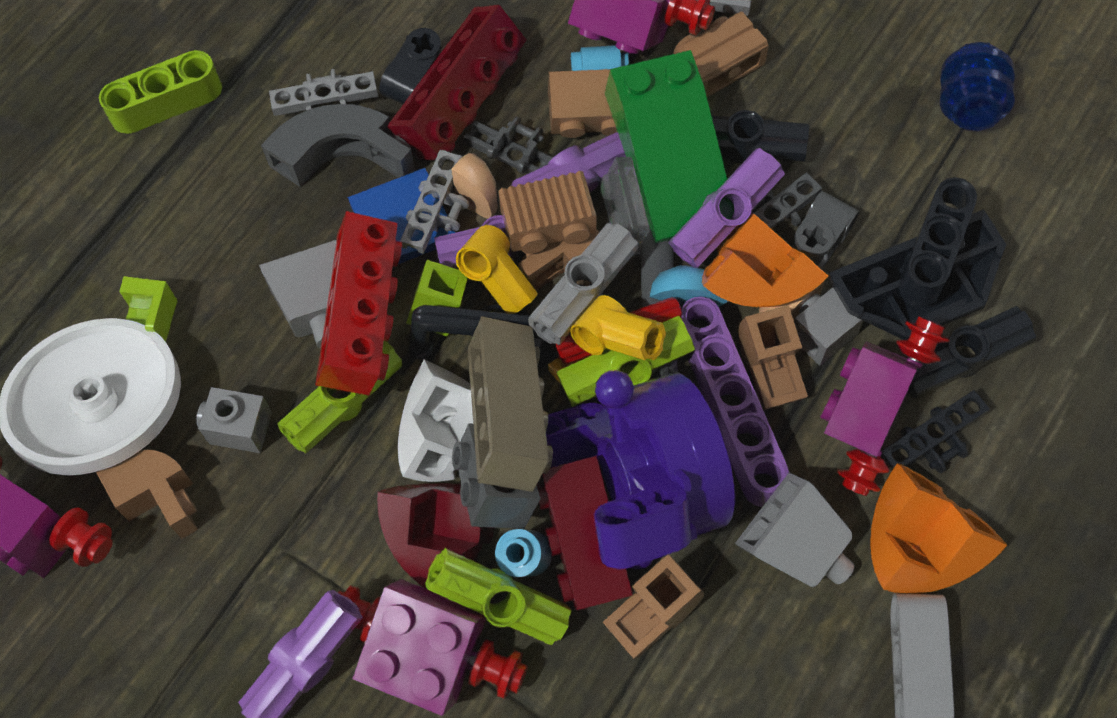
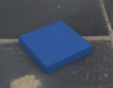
(392, 202)

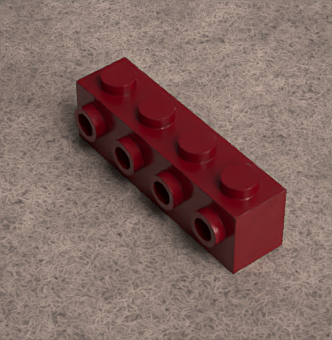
(458, 82)

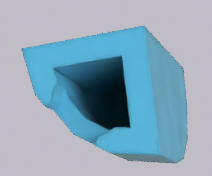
(683, 284)

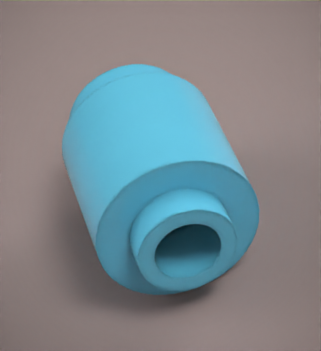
(598, 58)
(536, 553)

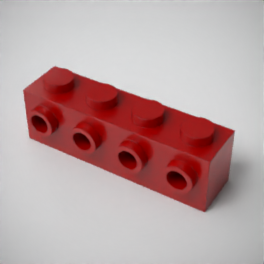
(358, 305)

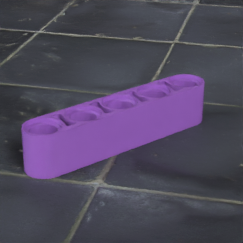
(733, 420)

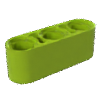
(160, 92)

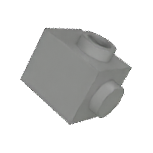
(825, 326)
(234, 419)

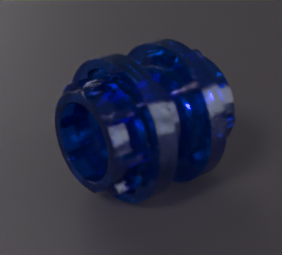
(977, 86)

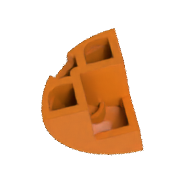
(760, 268)
(925, 538)

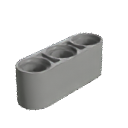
(921, 656)

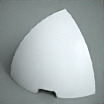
(432, 423)

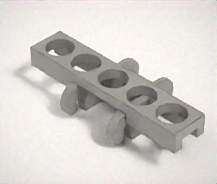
(333, 82)
(432, 222)

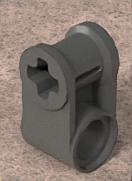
(824, 228)

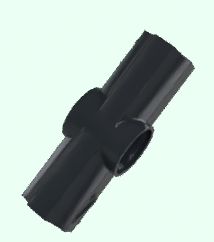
(776, 138)
(988, 340)

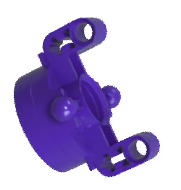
(657, 462)

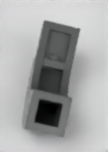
(332, 132)

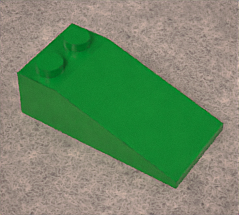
(670, 136)

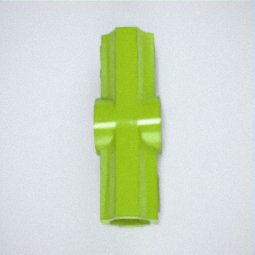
(581, 377)
(322, 413)
(475, 585)

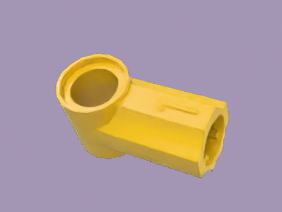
(487, 260)
(610, 327)

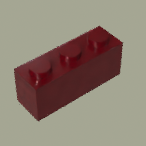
(572, 496)

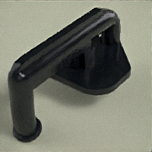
(464, 322)

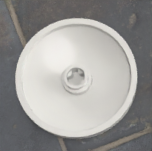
(89, 396)

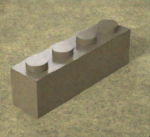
(507, 406)

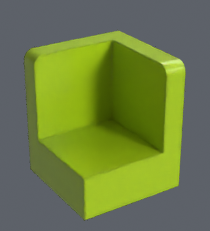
(149, 303)

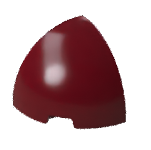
(423, 522)

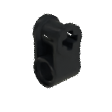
(410, 64)

